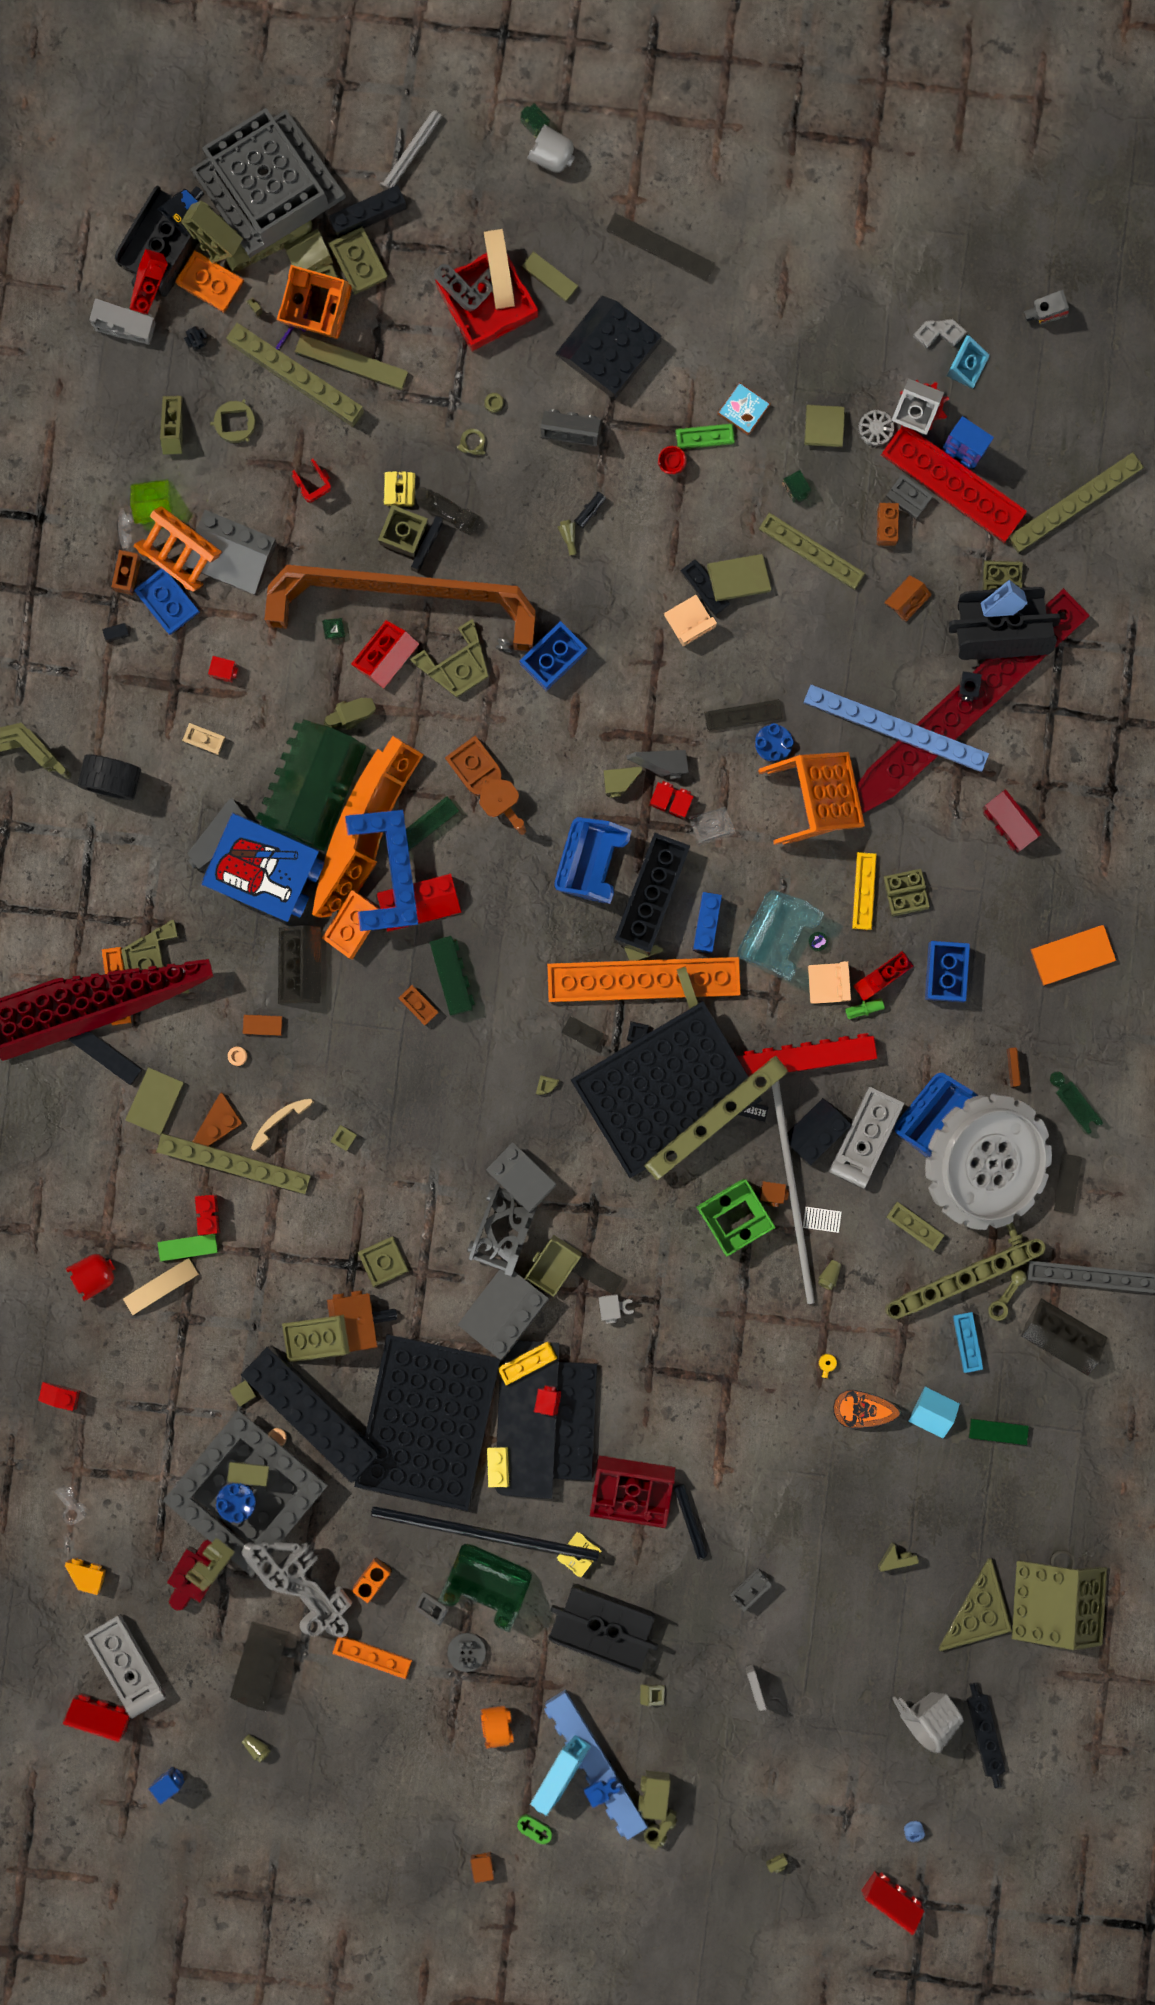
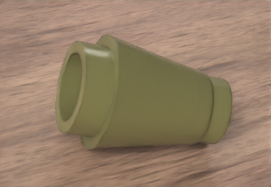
(830, 1275)
(256, 1748)

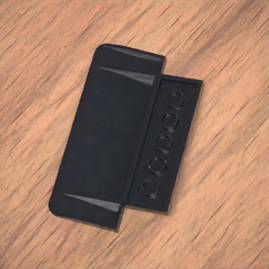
(543, 1444)

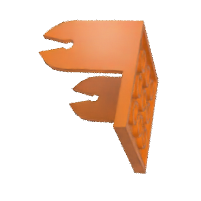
(827, 793)

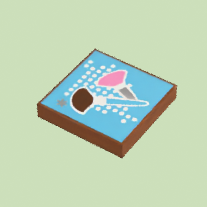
(743, 409)

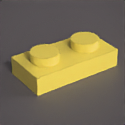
(498, 1467)

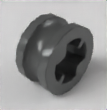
(504, 645)

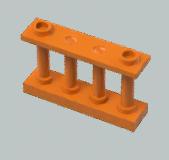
(187, 535)

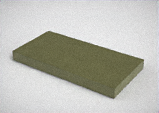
(316, 1338)

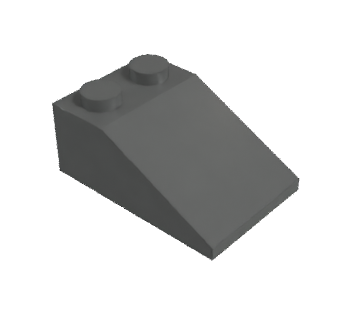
(521, 1177)

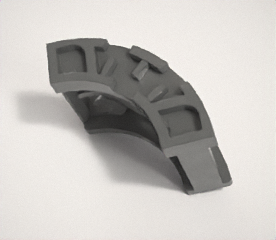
(509, 1255)

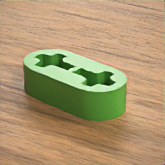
(531, 1833)

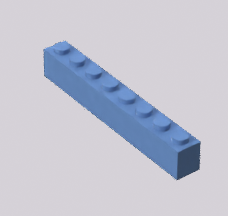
(597, 1766)

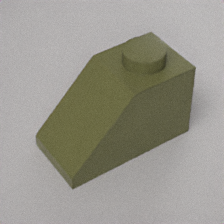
(619, 780)

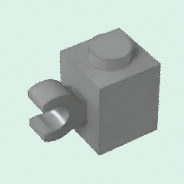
(611, 1307)

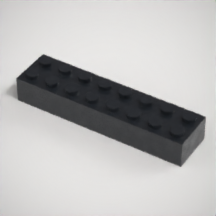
(311, 1414)

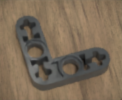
(472, 292)

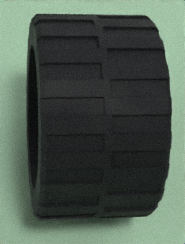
(109, 777)

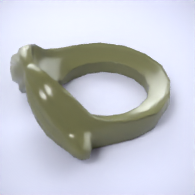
(463, 446)

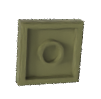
(383, 1261)

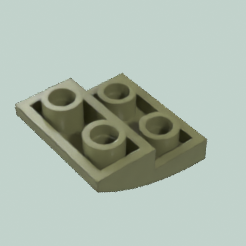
(824, 426)
(999, 572)
(906, 892)

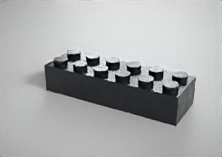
(651, 894)

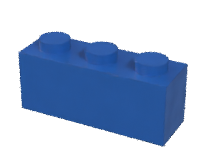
(707, 922)

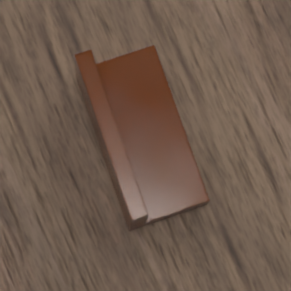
(908, 597)

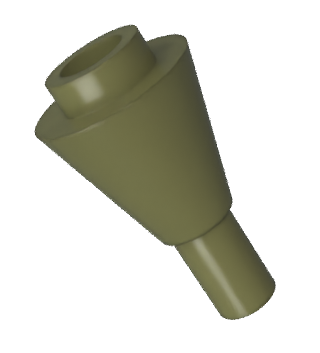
(567, 532)

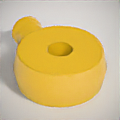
(827, 1368)

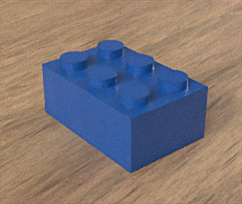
(967, 443)
(553, 656)
(947, 971)

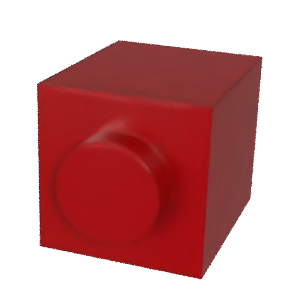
(223, 669)
(547, 1400)

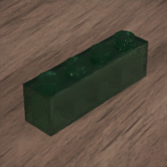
(451, 975)

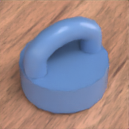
(914, 1831)

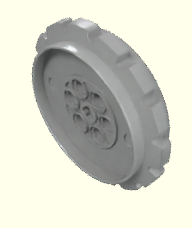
(961, 1140)

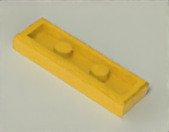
(527, 1363)

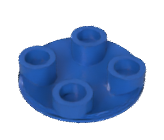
(773, 743)
(235, 1502)

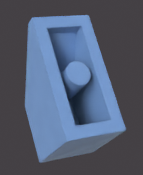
(1004, 601)

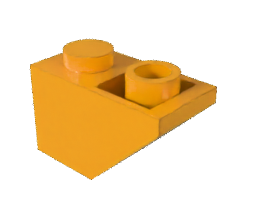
(86, 1577)

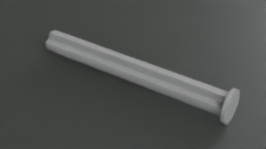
(411, 150)

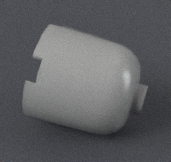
(552, 150)

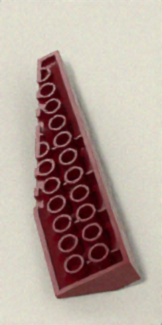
(82, 1004)

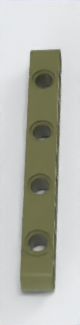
(716, 1118)
(978, 1273)

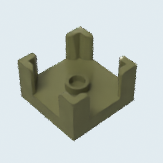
(219, 1555)

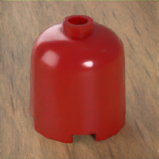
(91, 1275)

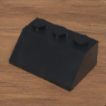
(817, 1131)

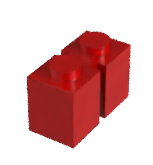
(662, 797)
(206, 1222)

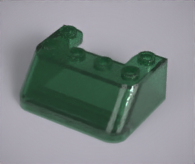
(489, 1582)

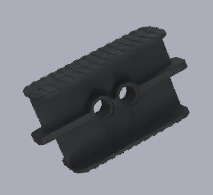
(147, 232)
(982, 640)
(623, 1650)

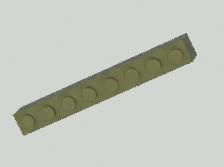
(295, 375)

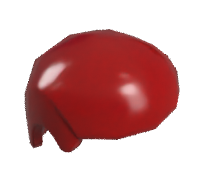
(672, 460)

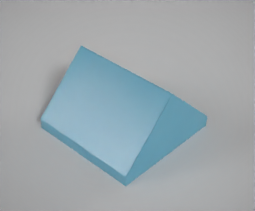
(968, 363)
(934, 1412)

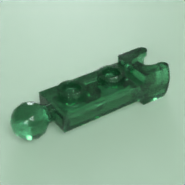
(1075, 1102)

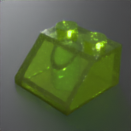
(148, 497)

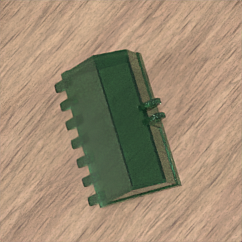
(312, 783)

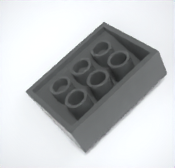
(243, 553)
(503, 1312)

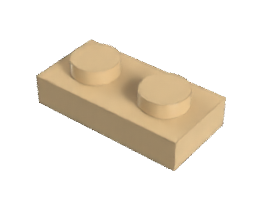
(203, 739)

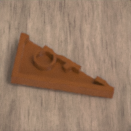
(218, 1123)

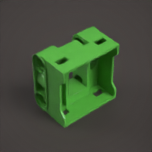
(738, 1193)

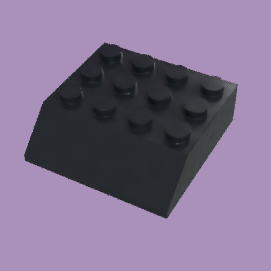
(609, 346)

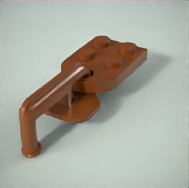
(484, 779)

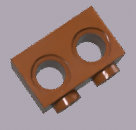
(887, 524)

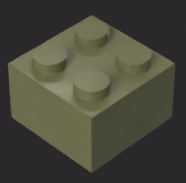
(403, 531)
(655, 1795)

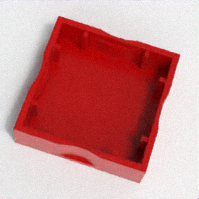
(486, 321)

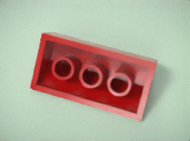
(433, 899)

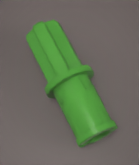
(864, 1008)

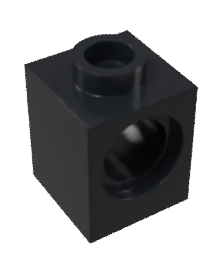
(975, 680)

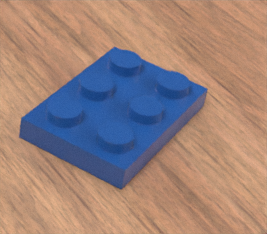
(166, 601)

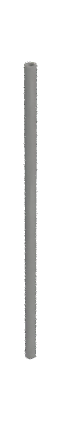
(793, 1193)

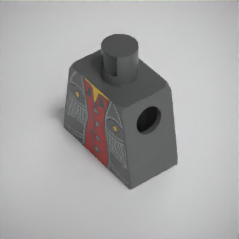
(1054, 304)

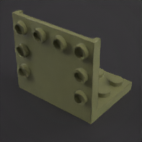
(1059, 1605)

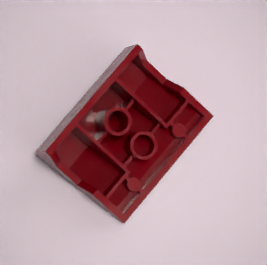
(632, 1491)

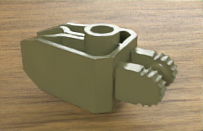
(349, 714)

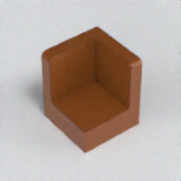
(482, 1867)

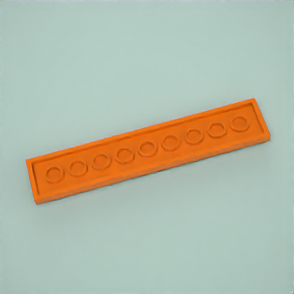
(642, 979)

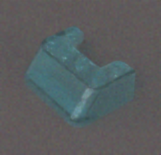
(776, 932)

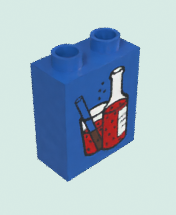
(262, 868)

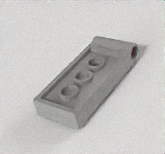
(869, 1127)
(118, 1657)

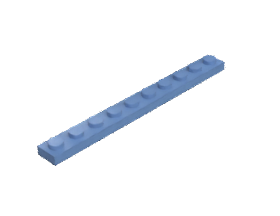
(896, 728)

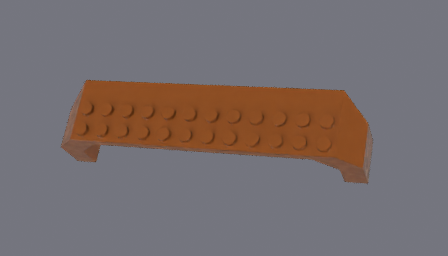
(296, 579)

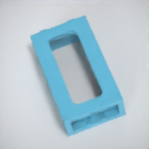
(560, 1775)

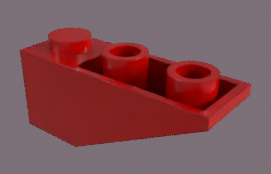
(147, 280)
(883, 976)

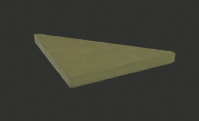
(981, 1613)

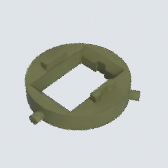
(233, 407)

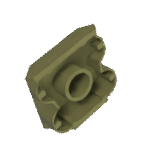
(309, 252)

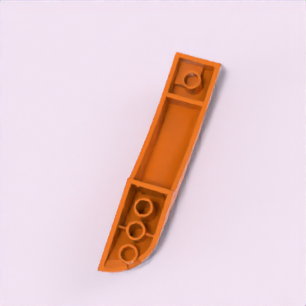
(353, 856)

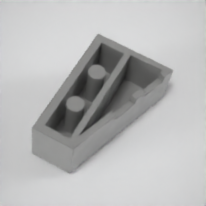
(122, 322)

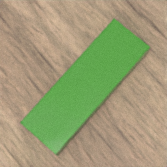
(705, 436)
(187, 1247)

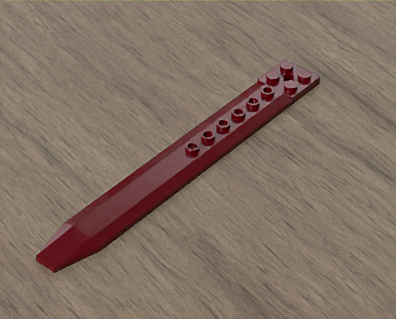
(954, 716)

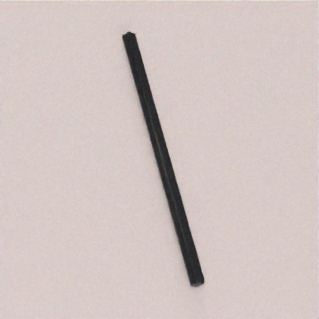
(484, 1533)

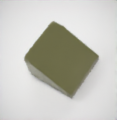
(652, 1694)

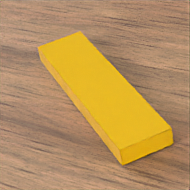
(864, 891)

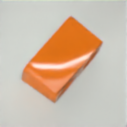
(376, 1563)

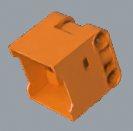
(300, 282)

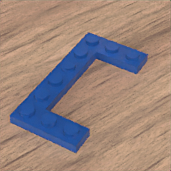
(405, 908)

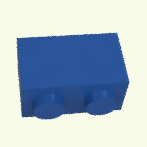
(167, 1785)

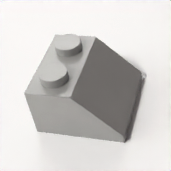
(917, 406)

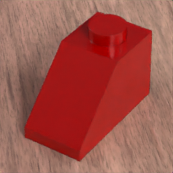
(59, 1396)

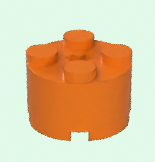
(495, 1726)

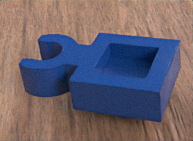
(598, 1793)

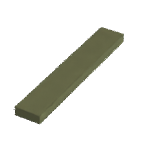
(351, 362)
(811, 551)

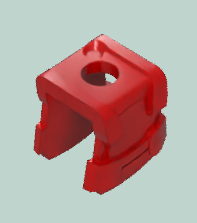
(319, 492)

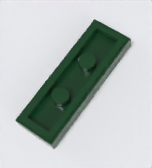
(998, 1431)

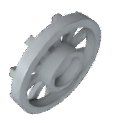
(876, 427)

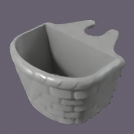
(931, 1720)

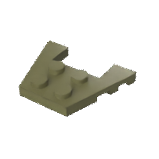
(460, 670)
(146, 950)

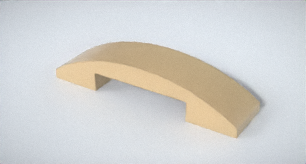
(499, 268)
(261, 1137)
(160, 1286)

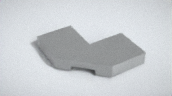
(947, 329)

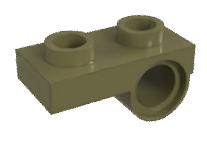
(662, 1829)

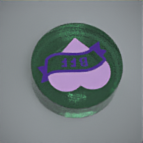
(818, 941)

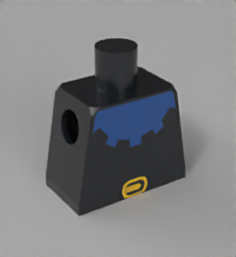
(178, 205)

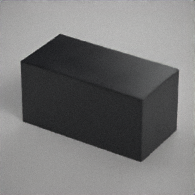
(115, 632)

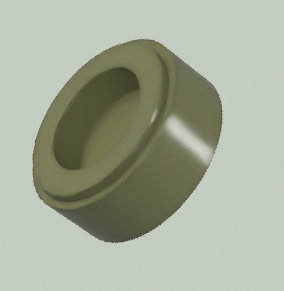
(494, 402)

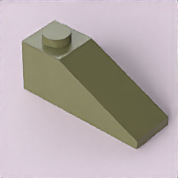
(171, 425)

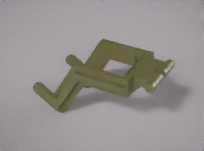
(18, 736)

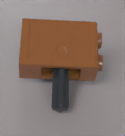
(359, 1318)

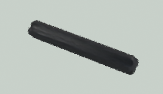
(690, 1521)

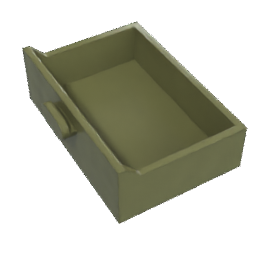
(553, 1265)

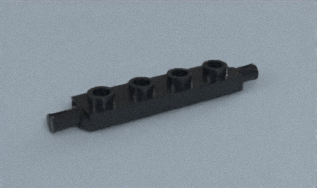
(985, 1735)

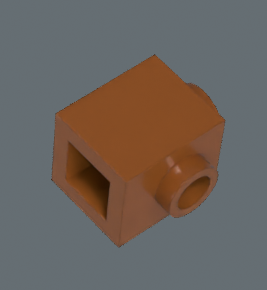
(773, 1193)

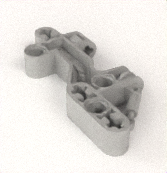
(322, 1607)

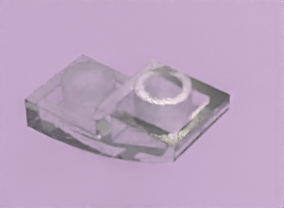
(124, 526)

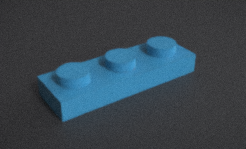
(967, 1342)

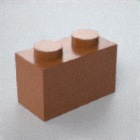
(126, 572)

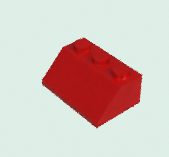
(385, 654)
(97, 1717)
(893, 1901)

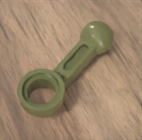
(1018, 1278)

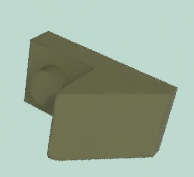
(891, 1561)

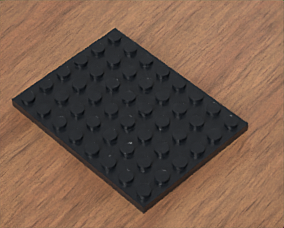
(661, 1086)
(428, 1421)

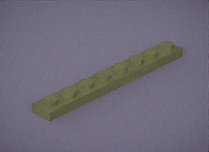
(1075, 502)
(233, 1163)

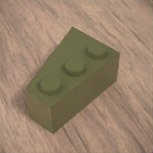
(211, 231)

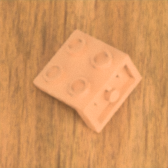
(690, 620)
(829, 983)

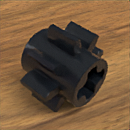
(196, 337)

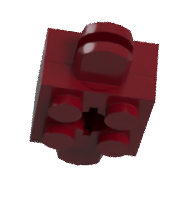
(183, 1587)

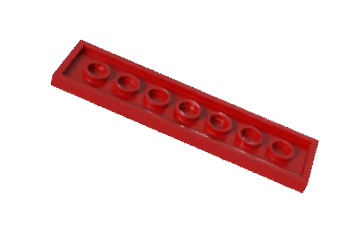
(954, 483)

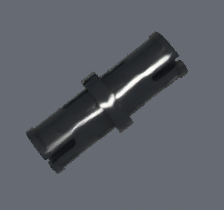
(590, 509)

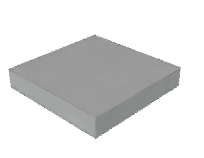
(755, 1687)

